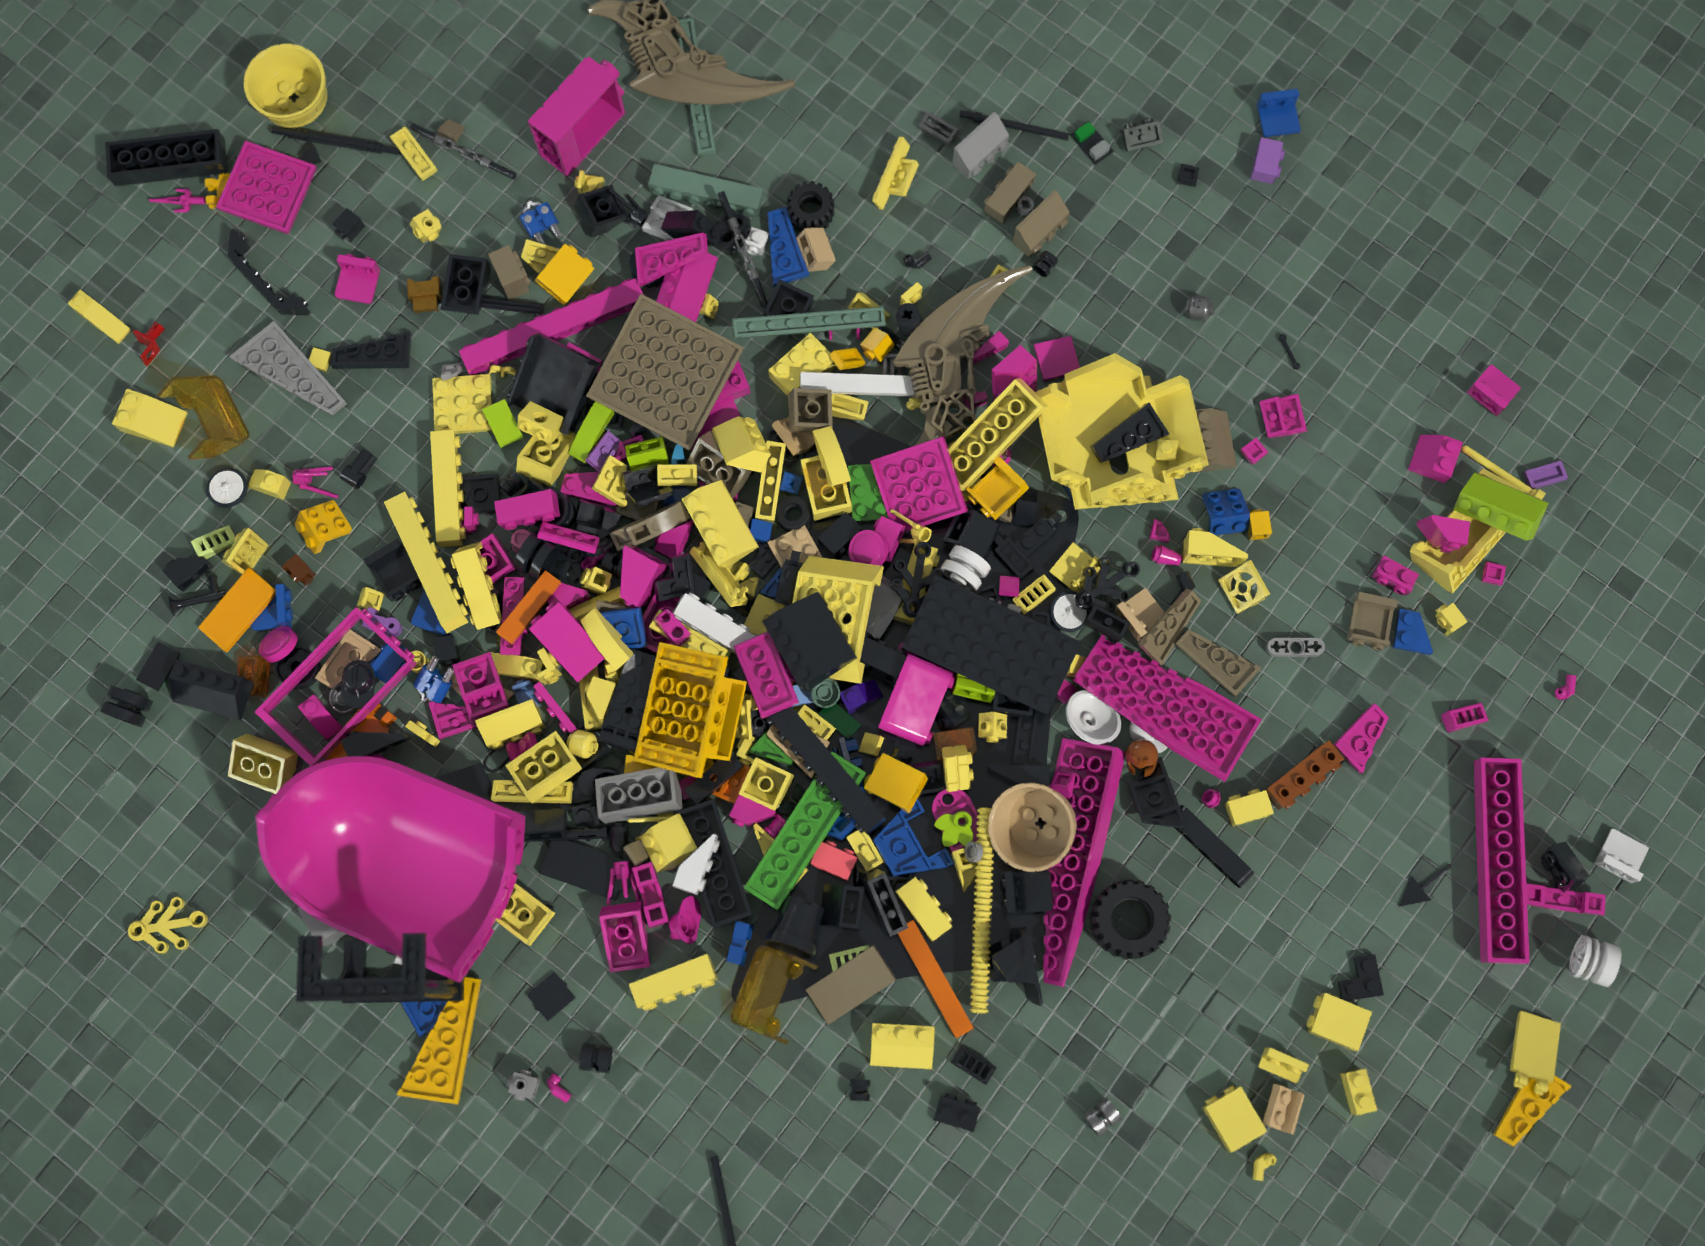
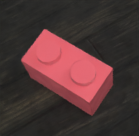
(834, 861)

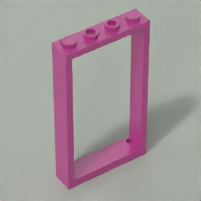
(305, 667)

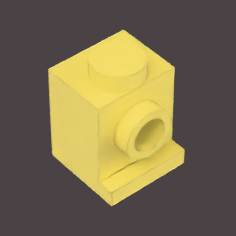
(1450, 618)

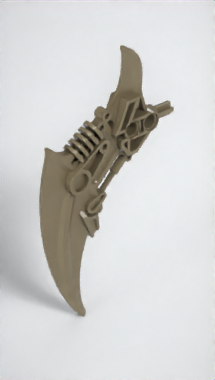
(668, 70)
(938, 346)

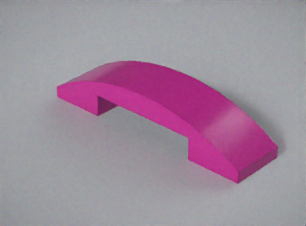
(1569, 901)

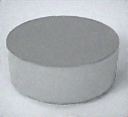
(973, 852)

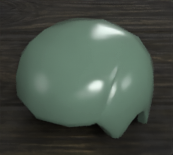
(825, 693)

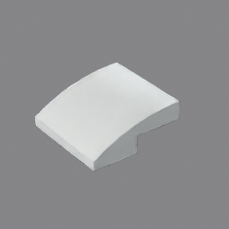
(657, 215)

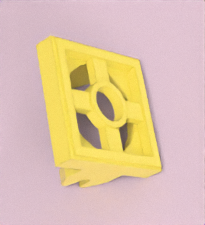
(1226, 583)

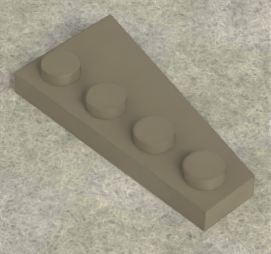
(1223, 666)

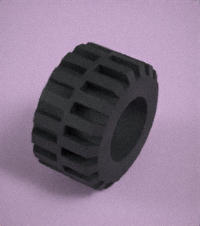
(810, 193)

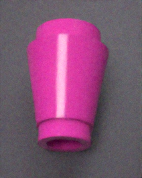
(1164, 555)

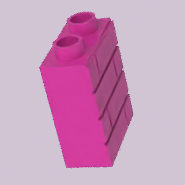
(578, 115)

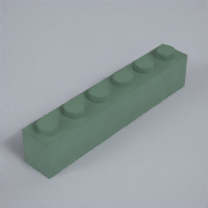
(704, 189)

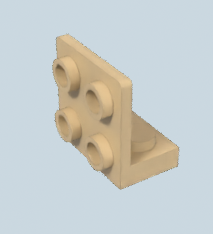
(1141, 612)

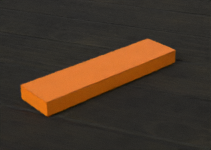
(528, 607)

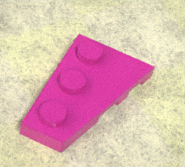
(1359, 739)

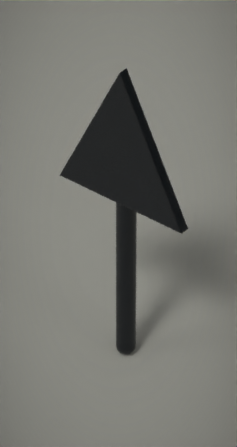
(1414, 892)

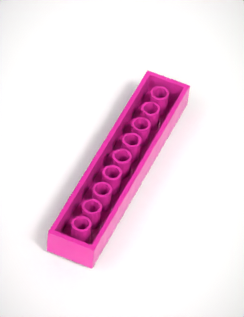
(1501, 861)

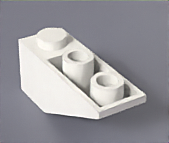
(692, 870)

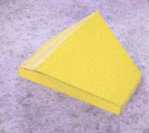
(964, 868)

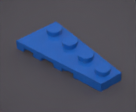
(785, 252)

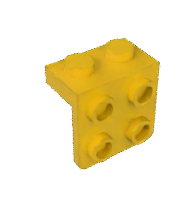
(321, 525)

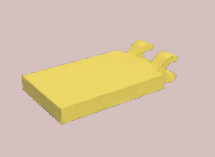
(1535, 1051)

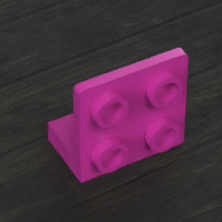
(1494, 390)

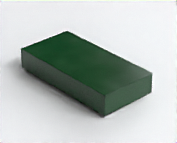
(841, 720)

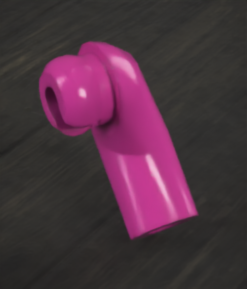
(1568, 689)
(556, 1090)

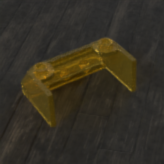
(214, 409)
(764, 989)

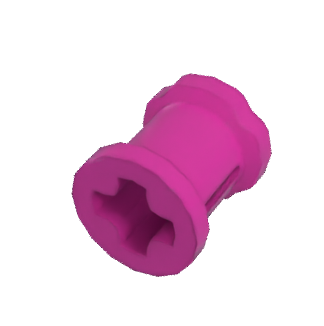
(775, 827)

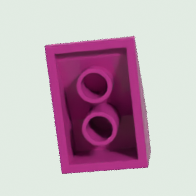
(625, 936)

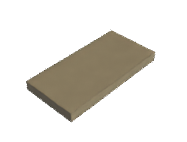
(851, 984)

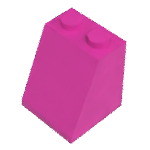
(638, 576)

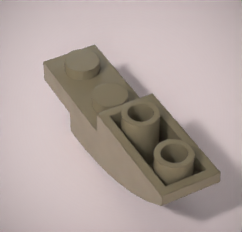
(650, 526)

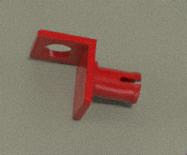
(149, 340)

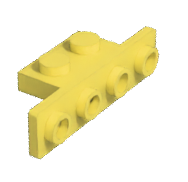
(897, 174)

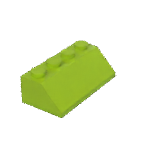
(1501, 506)

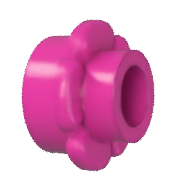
(1211, 798)

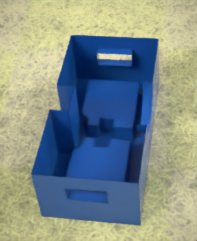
(741, 934)

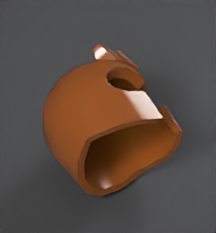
(1141, 754)

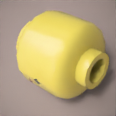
(582, 743)

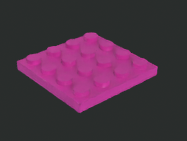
(266, 187)
(920, 483)

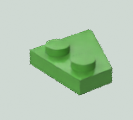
(768, 749)

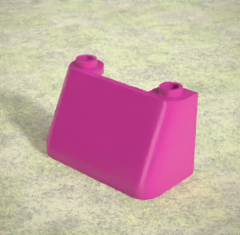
(916, 700)

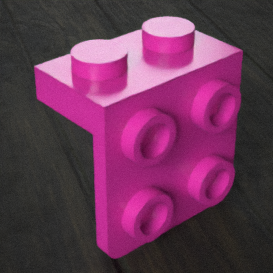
(357, 278)

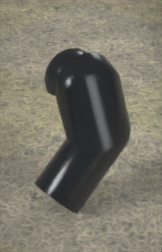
(916, 263)

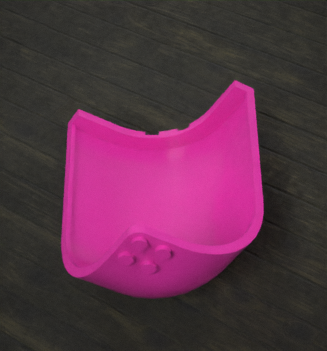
(393, 856)

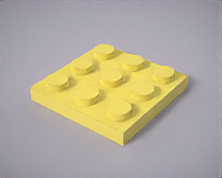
(460, 403)

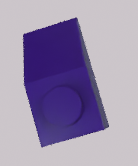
(860, 696)

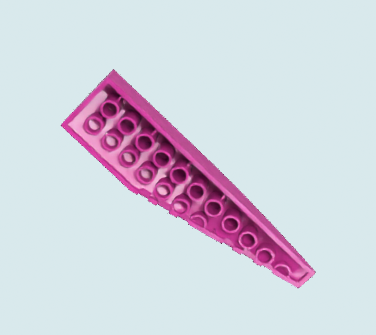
(1074, 877)

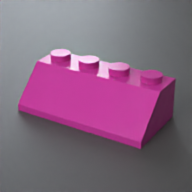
(686, 286)
(1016, 365)

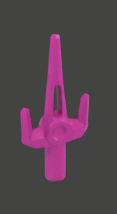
(184, 200)

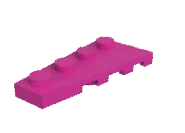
(666, 256)

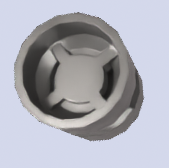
(1107, 1111)

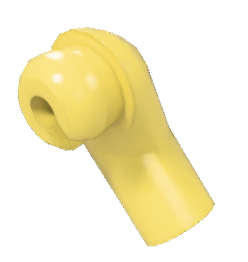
(914, 403)
(1262, 1163)

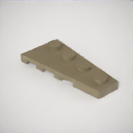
(1167, 630)

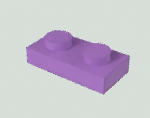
(605, 446)

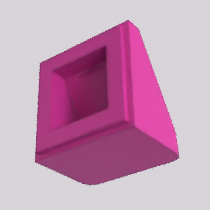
(1065, 692)
(1063, 783)

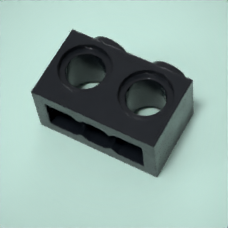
(729, 247)

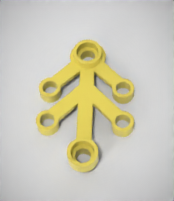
(164, 925)

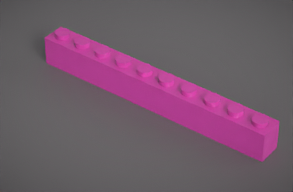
(555, 325)

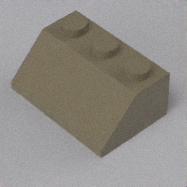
(1041, 224)
(1216, 439)
(712, 466)

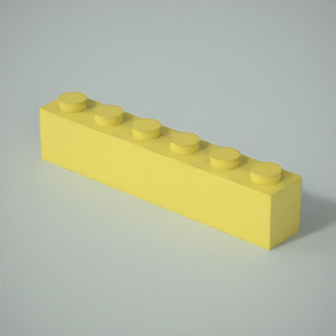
(447, 488)

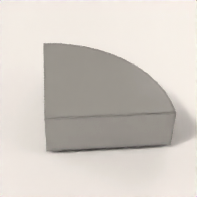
(450, 371)

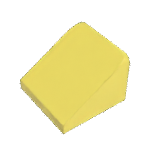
(370, 598)

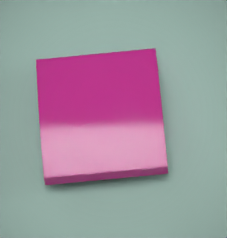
(1283, 416)

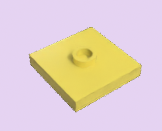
(761, 610)

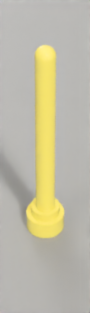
(1502, 473)

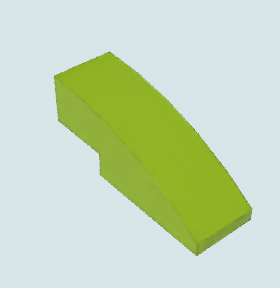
(590, 431)

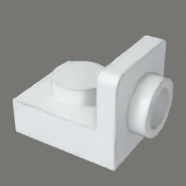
(756, 241)

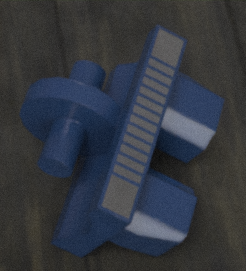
(846, 746)

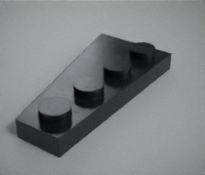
(1135, 431)

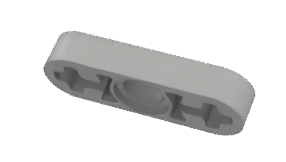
(1309, 642)

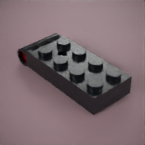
(631, 693)

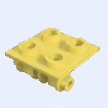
(1071, 565)

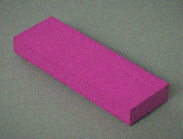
(568, 537)

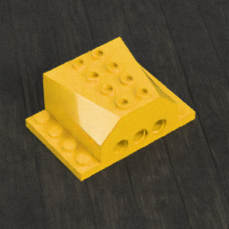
(689, 711)

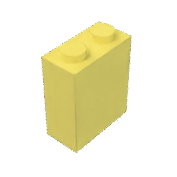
(1338, 1021)
(1234, 1118)

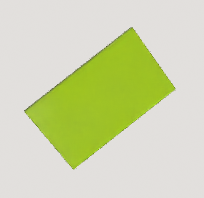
(502, 423)

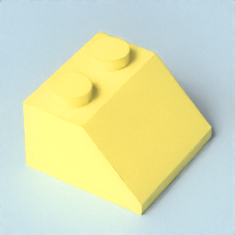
(766, 784)
(668, 843)

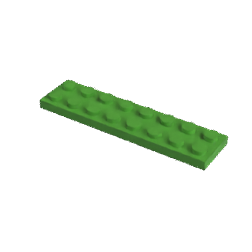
(798, 841)

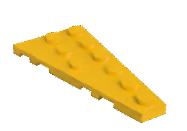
(443, 1057)

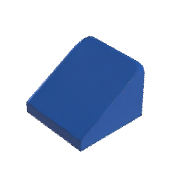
(761, 530)

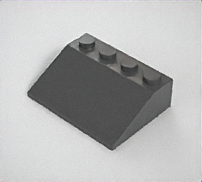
(883, 607)

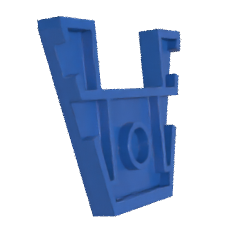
(903, 851)

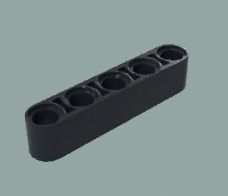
(1214, 849)

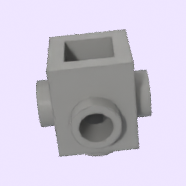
(530, 1085)

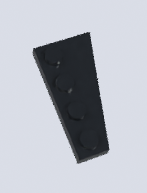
(384, 353)

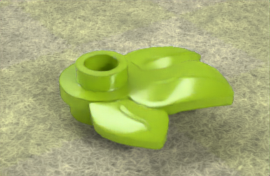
(953, 831)

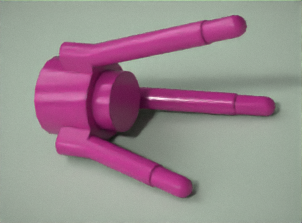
(304, 476)
(622, 871)

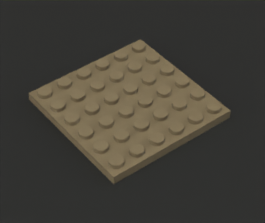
(665, 372)

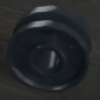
(286, 666)

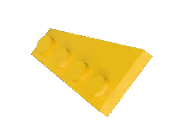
(1527, 1109)

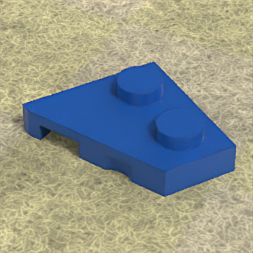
(1411, 633)

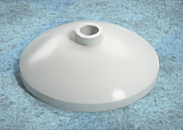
(1092, 718)

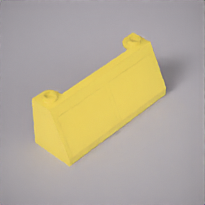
(1453, 568)

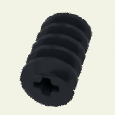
(908, 318)

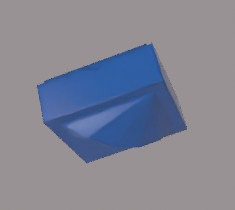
(791, 483)

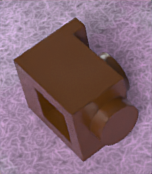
(299, 570)

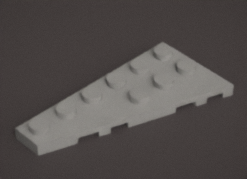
(282, 363)

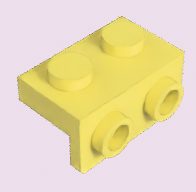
(552, 672)

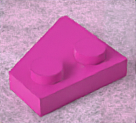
(450, 719)

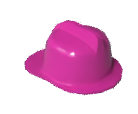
(686, 922)

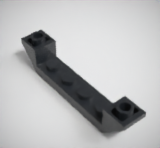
(237, 248)

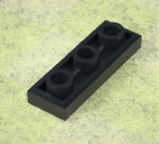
(704, 786)

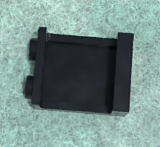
(394, 570)

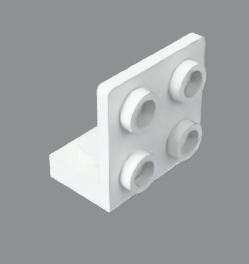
(1622, 856)

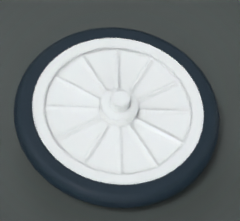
(227, 487)
(1066, 614)

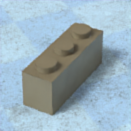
(1009, 191)

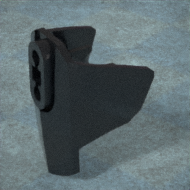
(1014, 961)

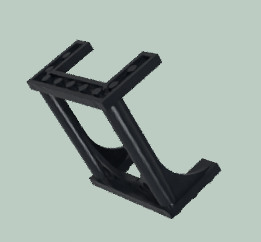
(356, 988)

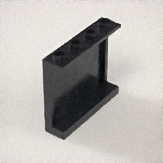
(553, 379)

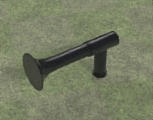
(216, 595)

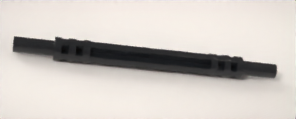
(336, 140)

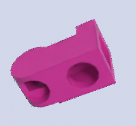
(672, 628)

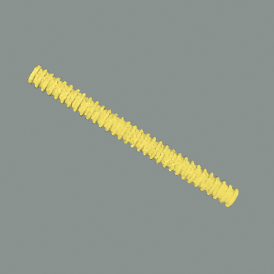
(982, 917)

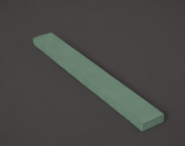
(699, 112)
(808, 322)

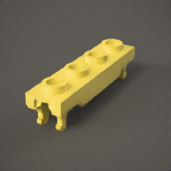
(720, 576)

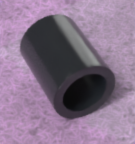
(1185, 581)

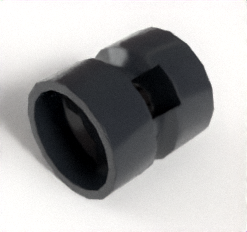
(612, 563)
(595, 1058)

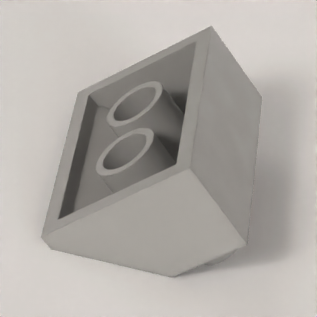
(980, 146)

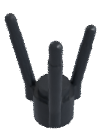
(637, 214)

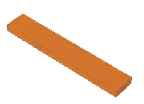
(935, 980)

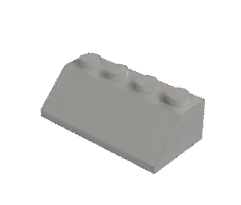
(637, 795)

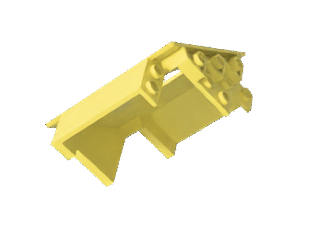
(1095, 402)

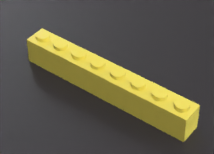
(426, 563)

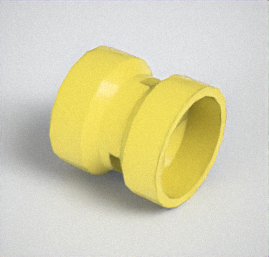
(419, 657)

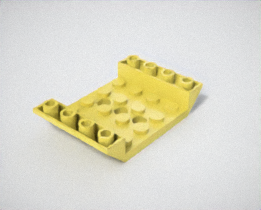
(846, 590)

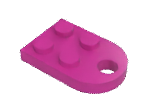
(961, 803)

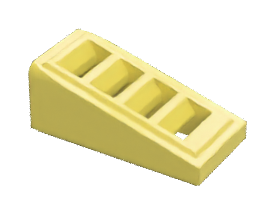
(1036, 584)

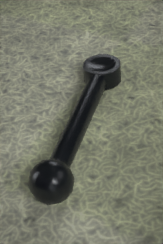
(1282, 338)

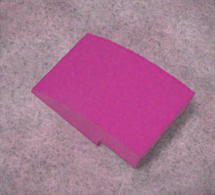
(480, 686)

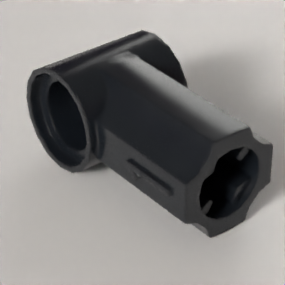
(356, 472)

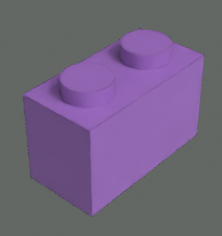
(1266, 160)

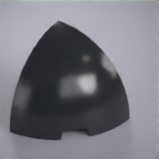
(595, 518)

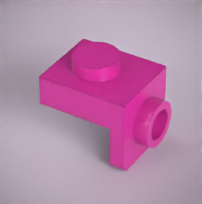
(979, 400)
(471, 520)

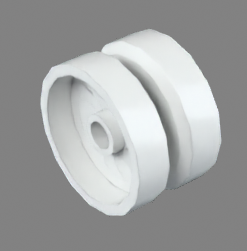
(965, 568)

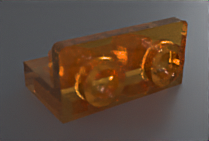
(256, 670)

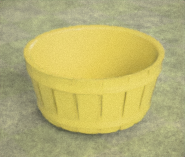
(279, 74)

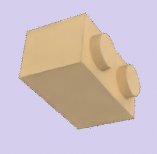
(815, 249)

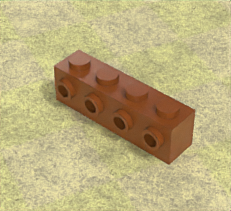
(1304, 774)

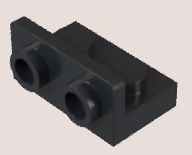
(957, 1113)

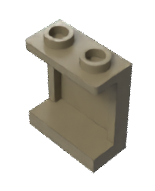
(1371, 620)

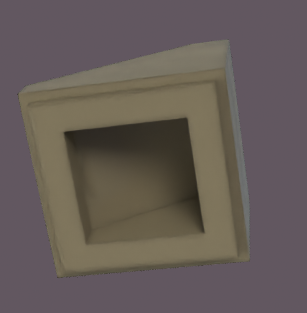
(451, 130)

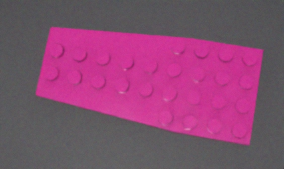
(1168, 707)

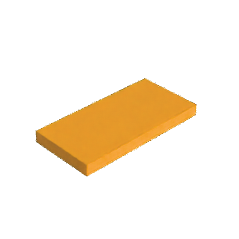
(238, 609)

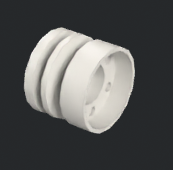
(1595, 961)

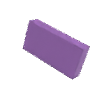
(1545, 475)

